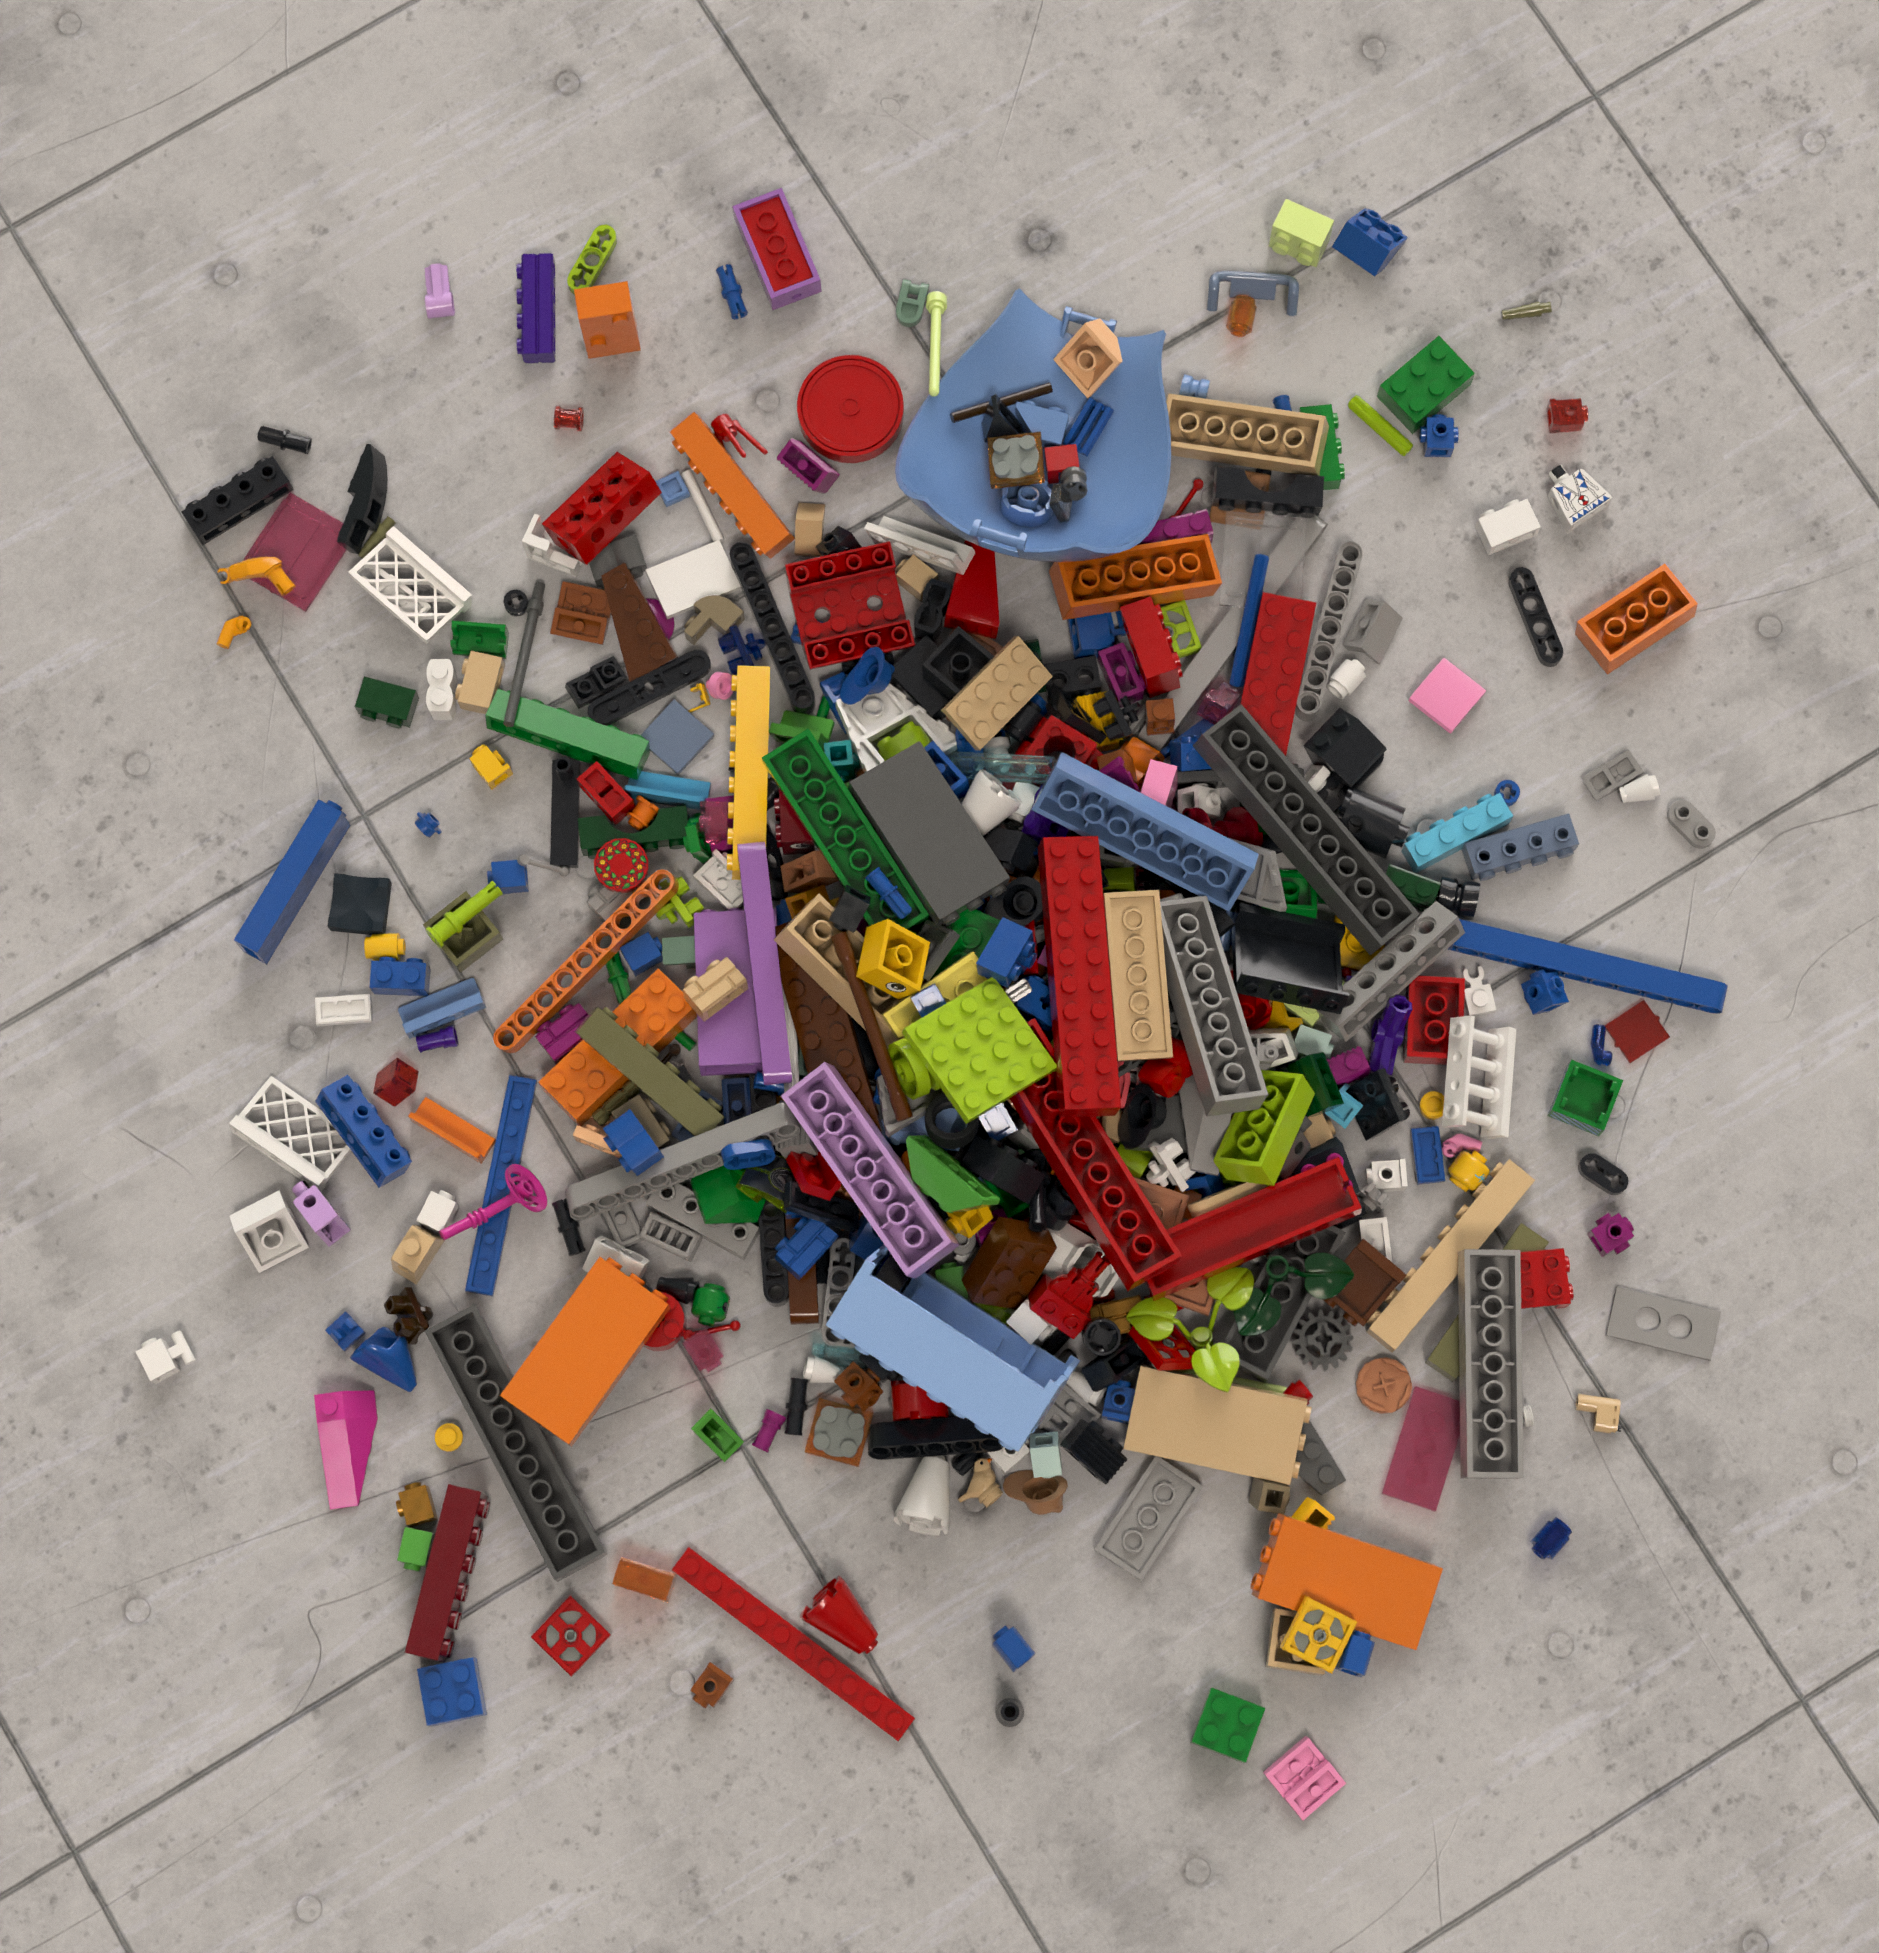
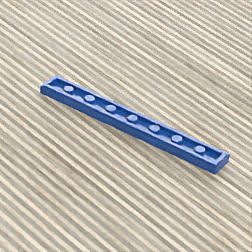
(507, 1151)

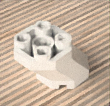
(1076, 1250)

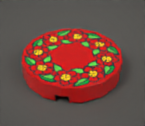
(621, 865)

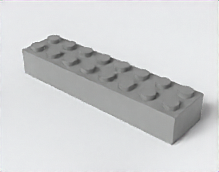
(1209, 1010)
(1490, 1364)

